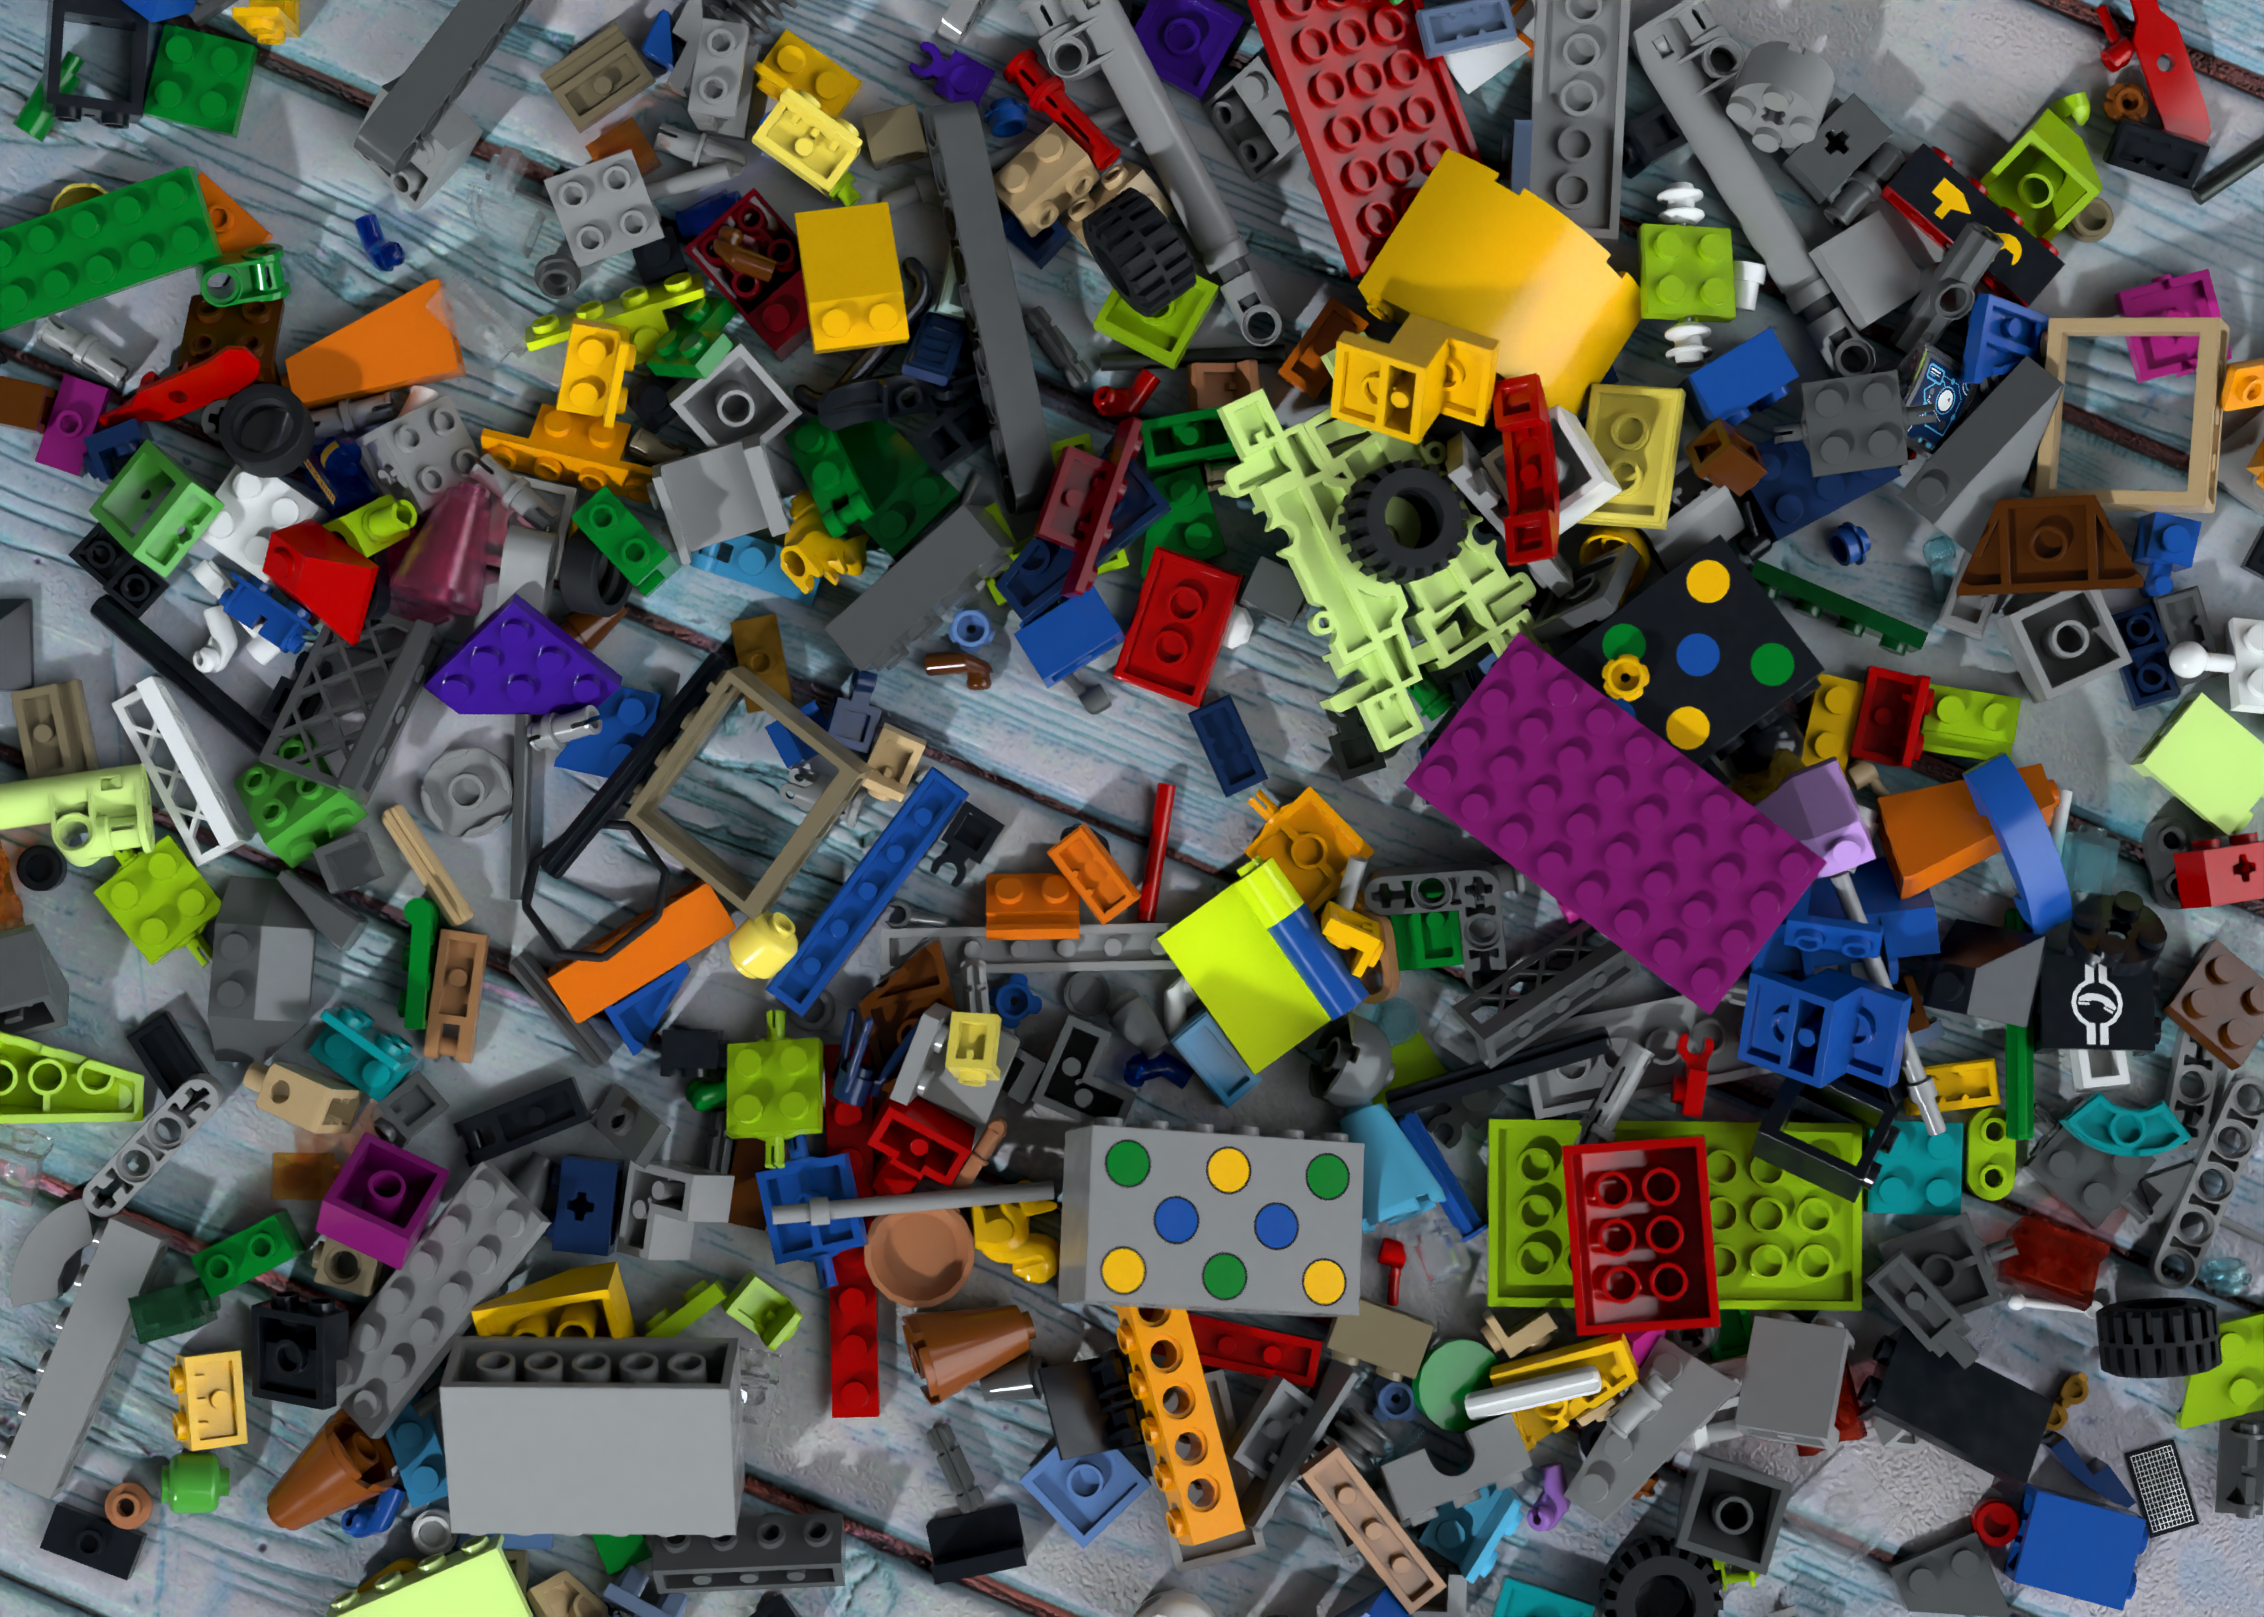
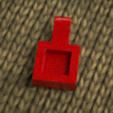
(1690, 1087)

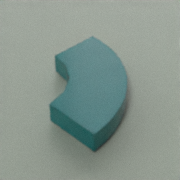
(2124, 1130)

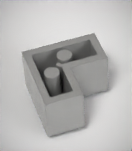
(666, 1203)

